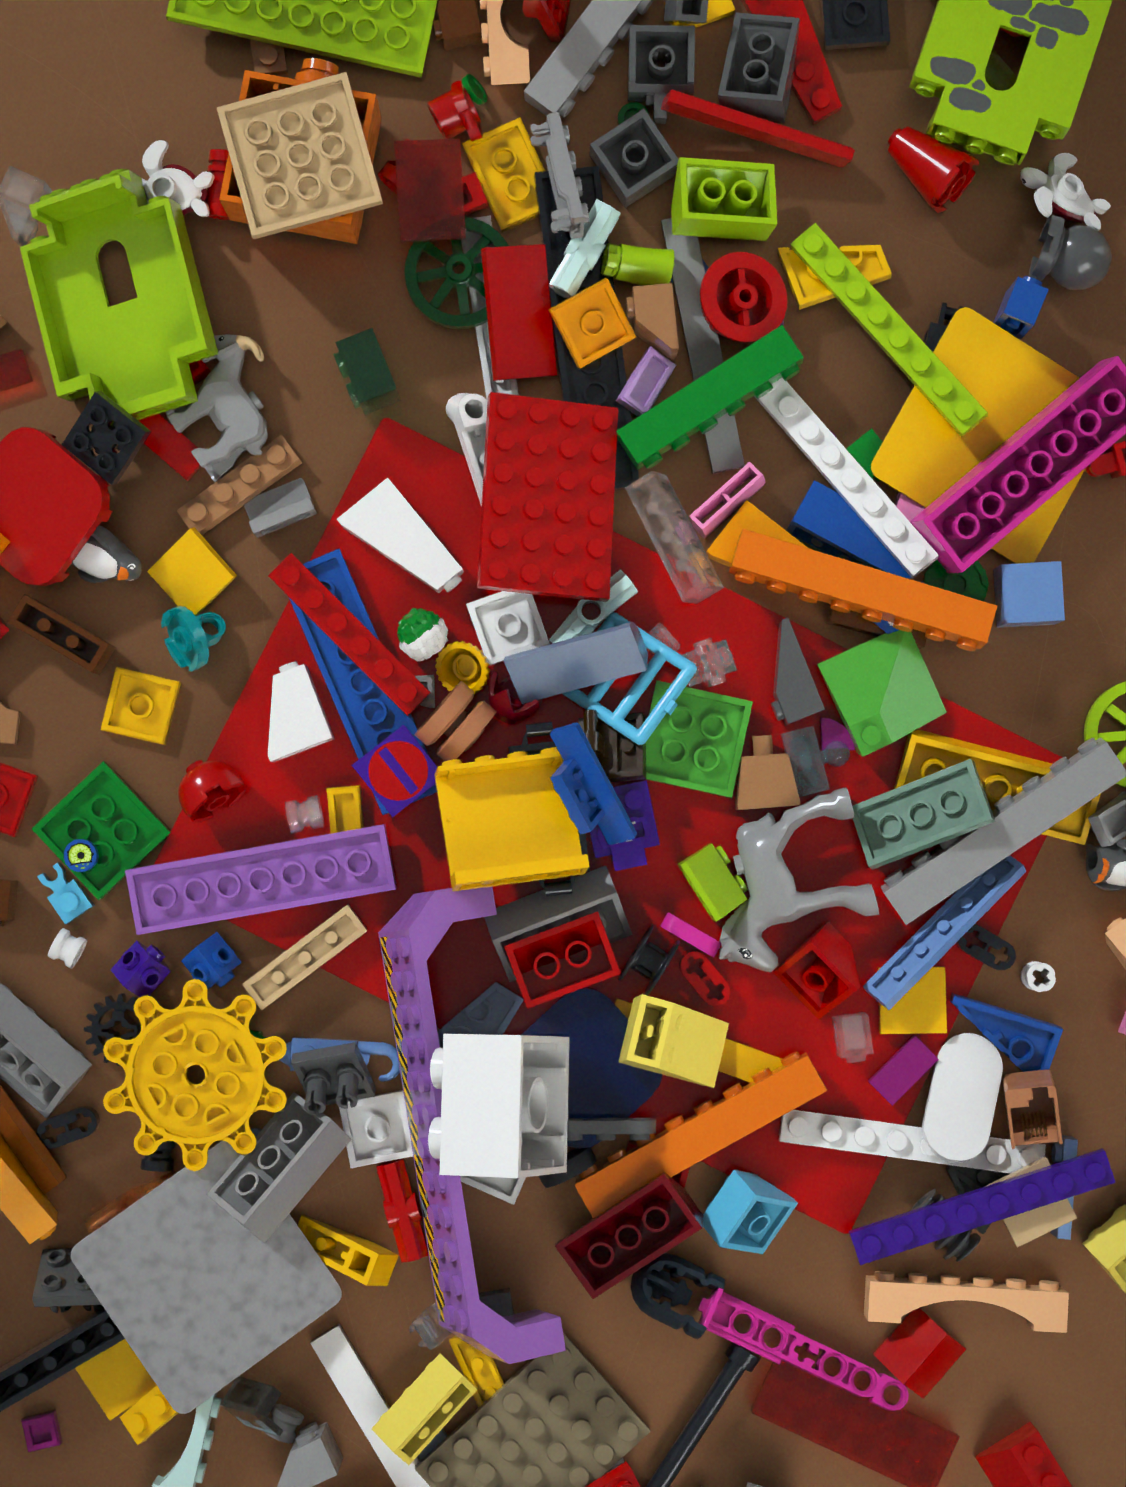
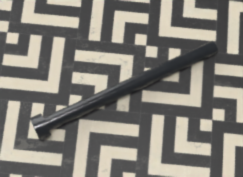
(739, 1361)

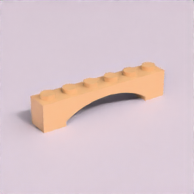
(892, 1297)

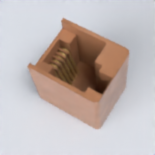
(1031, 1108)

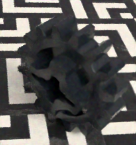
(120, 1014)

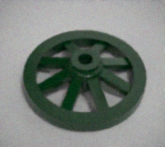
(452, 279)

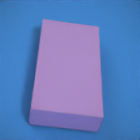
(646, 382)

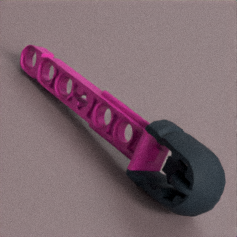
(719, 1315)

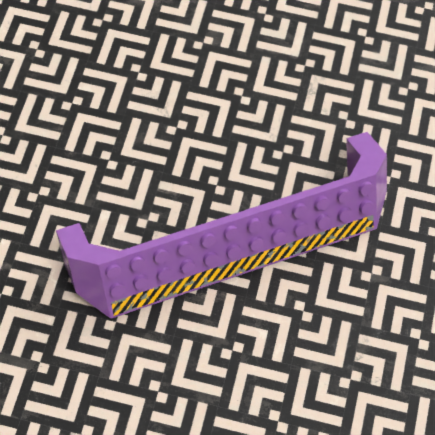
(405, 948)

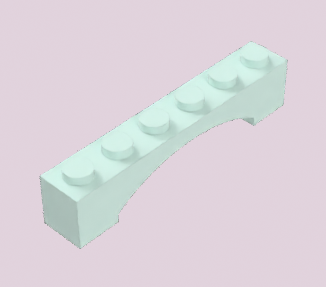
(190, 1467)

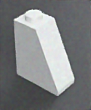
(296, 714)

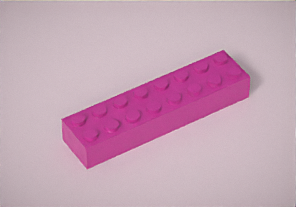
(1027, 468)

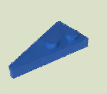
(1021, 1038)

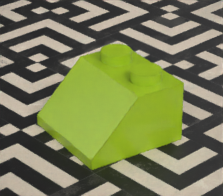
(713, 881)

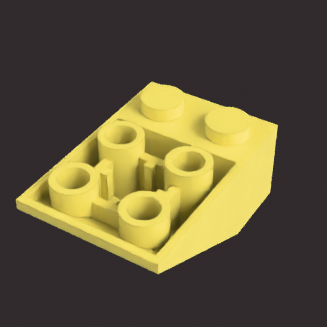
(673, 1041)

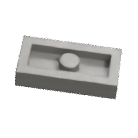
(280, 507)

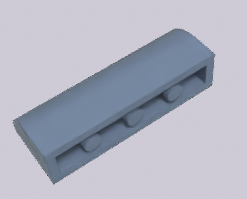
(577, 662)

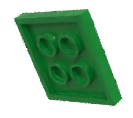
(111, 818)

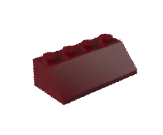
(630, 1234)

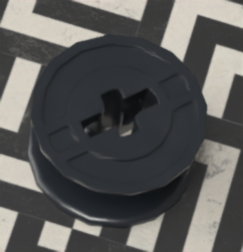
(649, 960)

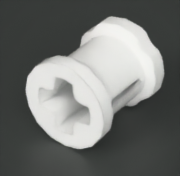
(1047, 973)

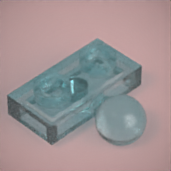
(809, 761)

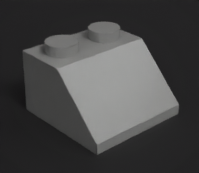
(312, 1457)

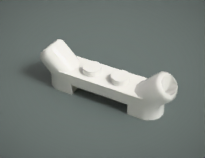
(469, 417)

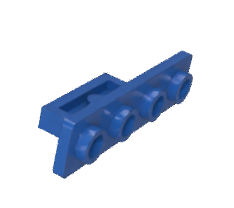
(587, 789)

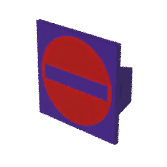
(397, 770)

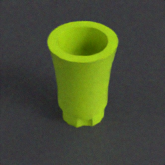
(638, 264)

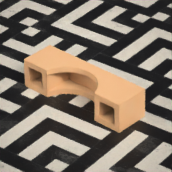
(507, 58)

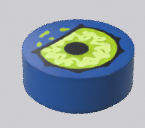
(81, 855)

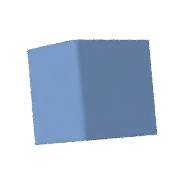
(1029, 594)

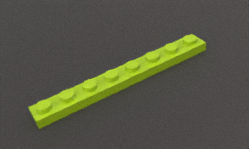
(889, 330)

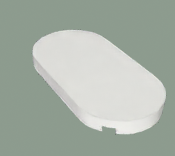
(962, 1098)

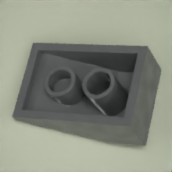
(760, 65)

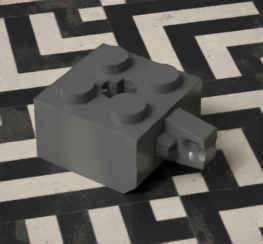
(652, 83)

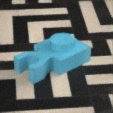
(68, 897)

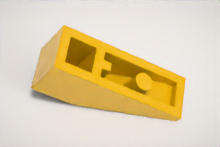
(349, 1253)

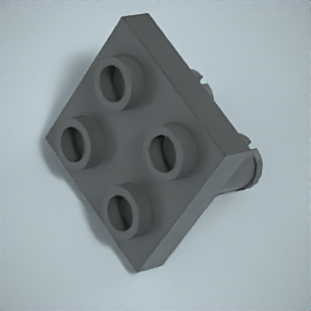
(333, 1077)
(61, 1283)

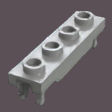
(560, 166)

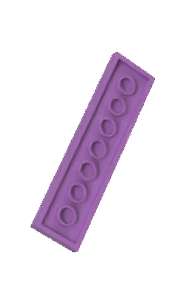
(261, 879)

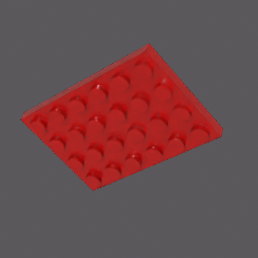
(548, 497)

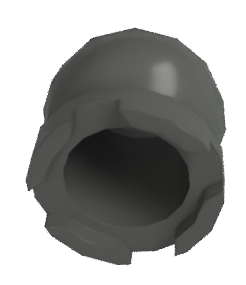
(1072, 255)

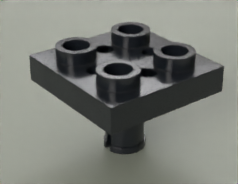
(124, 435)

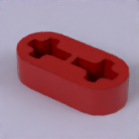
(711, 973)

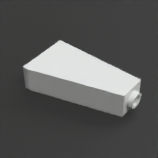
(397, 532)

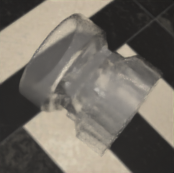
(307, 813)

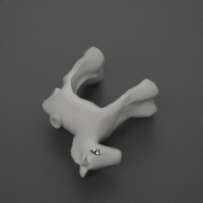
(773, 887)

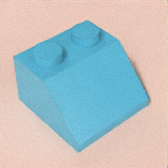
(747, 1213)

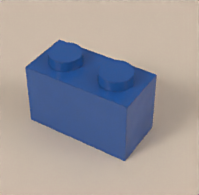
(1021, 306)

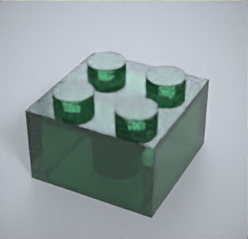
(369, 374)

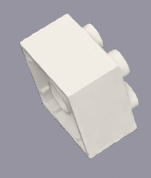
(501, 1105)

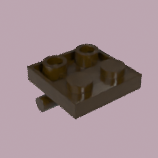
(616, 753)

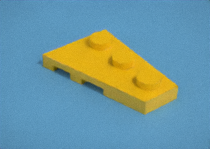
(810, 290)

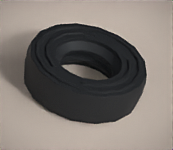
(577, 1162)

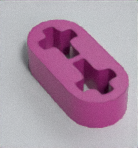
(691, 934)

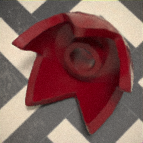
(507, 703)

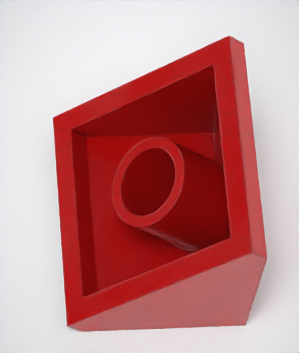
(919, 1352)

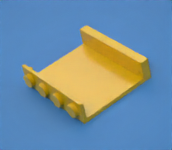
(506, 821)

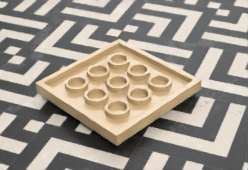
(299, 155)

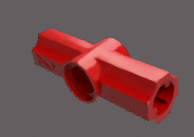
(402, 1210)

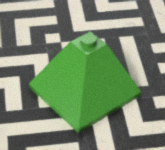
(882, 690)

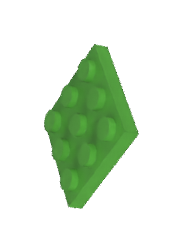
(699, 741)

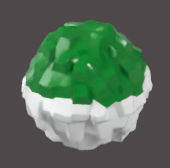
(421, 634)

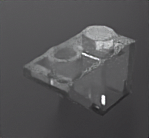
(16, 194)

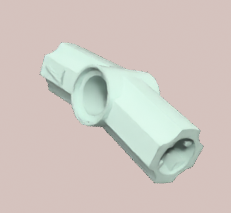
(584, 252)
(577, 625)

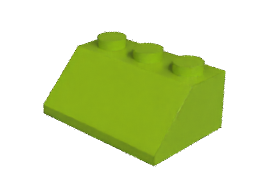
(724, 199)

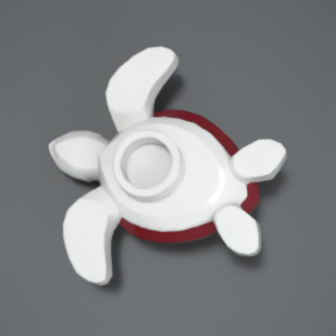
(175, 181)
(1063, 193)

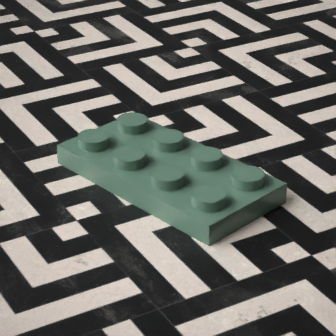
(922, 814)

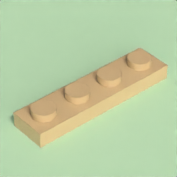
(305, 957)

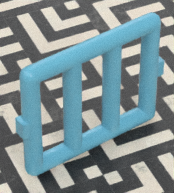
(666, 703)

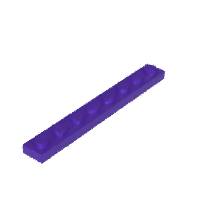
(982, 1206)

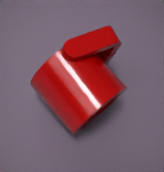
(456, 113)

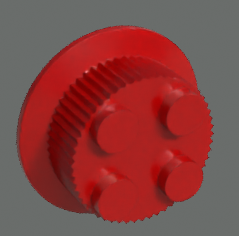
(743, 297)

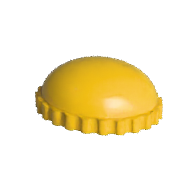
(462, 663)

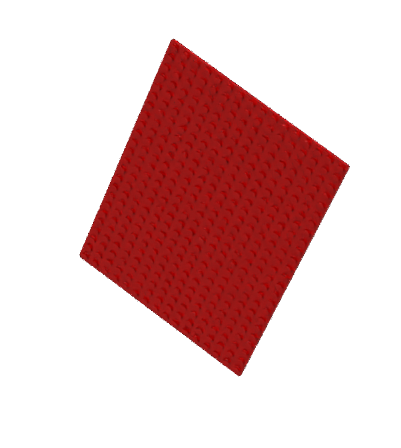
(465, 963)

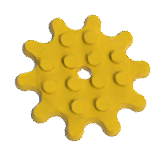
(158, 1081)

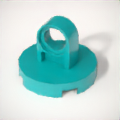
(187, 639)

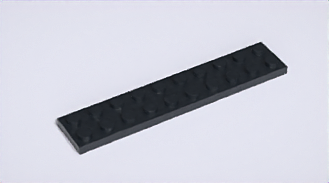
(605, 377)

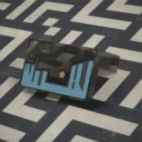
(252, 1403)

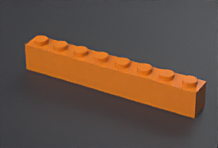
(862, 590)
(703, 1133)

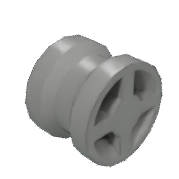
(287, 1420)

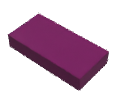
(903, 1070)

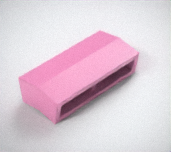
(731, 504)

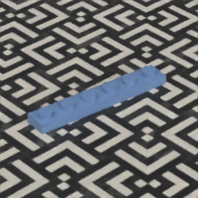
(942, 932)

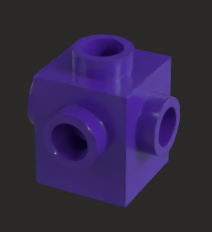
(141, 969)

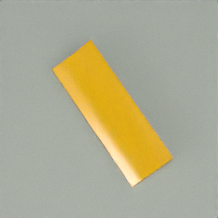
(999, 772)

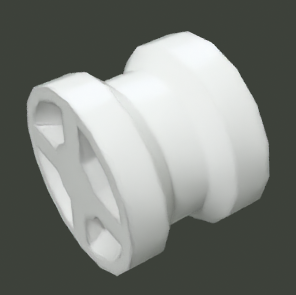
(67, 948)

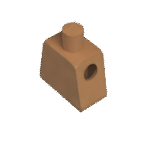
(765, 778)

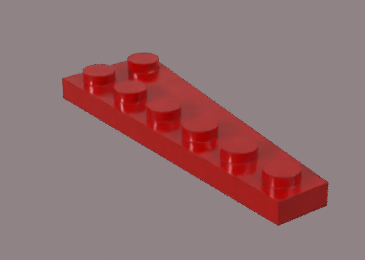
(811, 75)

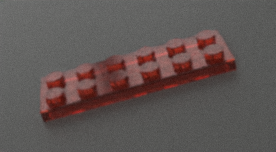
(849, 1425)

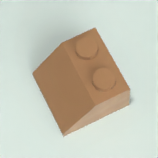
(654, 318)

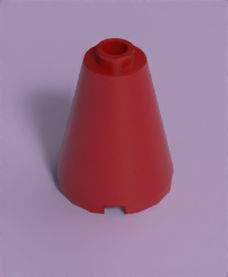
(932, 166)

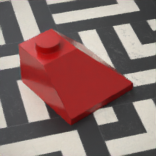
(821, 971)

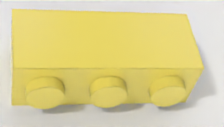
(424, 1409)

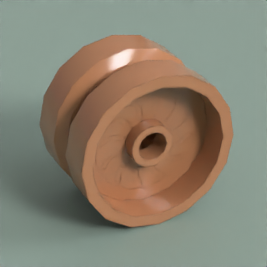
(459, 726)

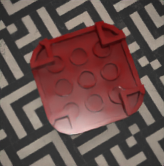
(46, 506)

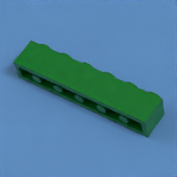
(710, 397)

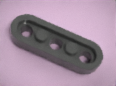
(608, 1128)

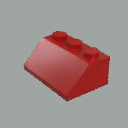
(562, 959)
(1022, 1461)

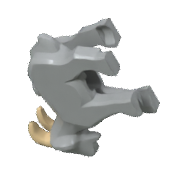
(229, 407)

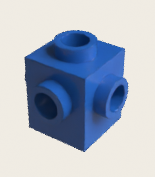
(212, 961)

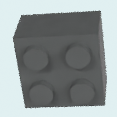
(634, 158)

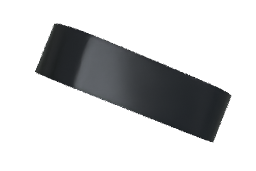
(981, 953)
(65, 1119)

